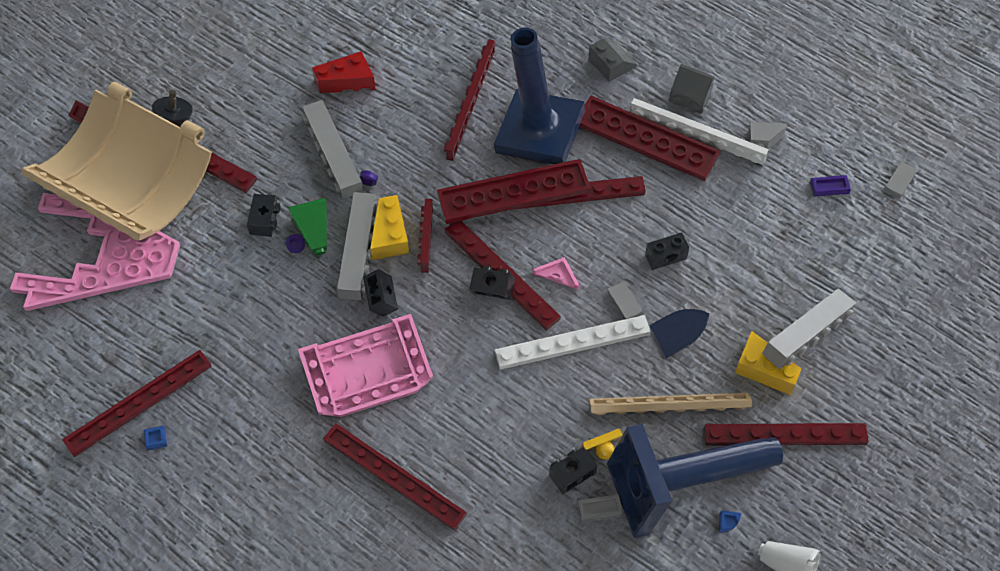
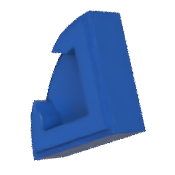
(728, 521)

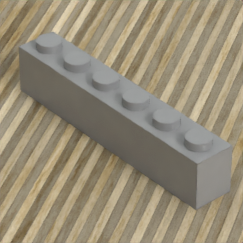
(332, 149)
(357, 246)
(809, 328)

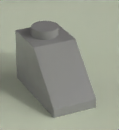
(766, 133)

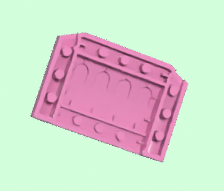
(366, 368)

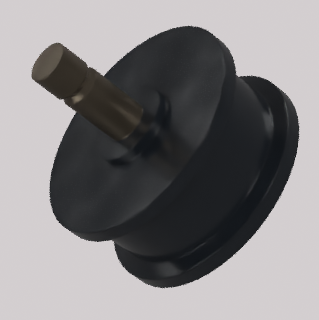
(173, 108)

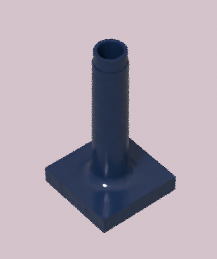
(536, 123)
(646, 482)

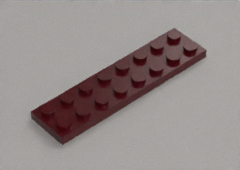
(649, 138)
(513, 191)

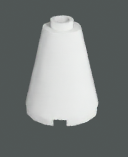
(789, 557)

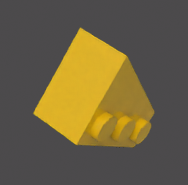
(389, 230)
(759, 369)

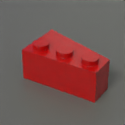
(344, 74)

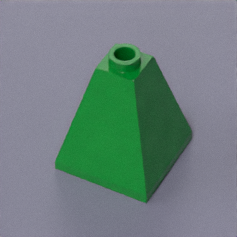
(311, 224)

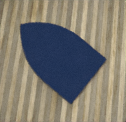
(679, 329)

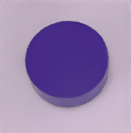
(368, 178)
(295, 243)

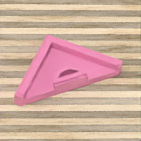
(559, 272)

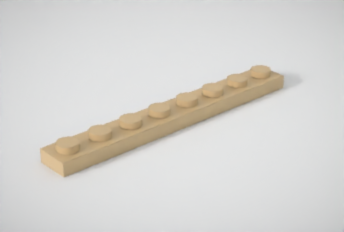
(678, 403)

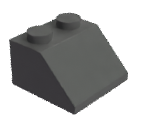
(610, 59)
(691, 88)

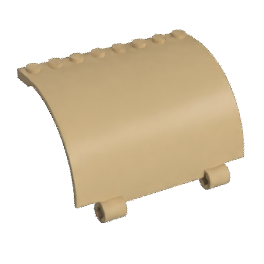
(126, 165)

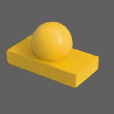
(603, 444)

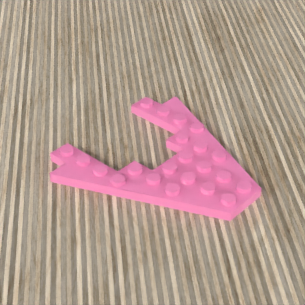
(119, 265)

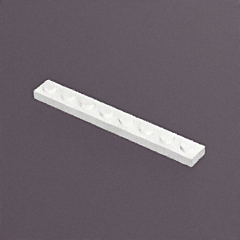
(700, 131)
(572, 342)

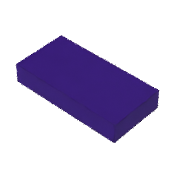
(830, 185)

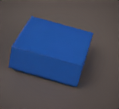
(155, 438)

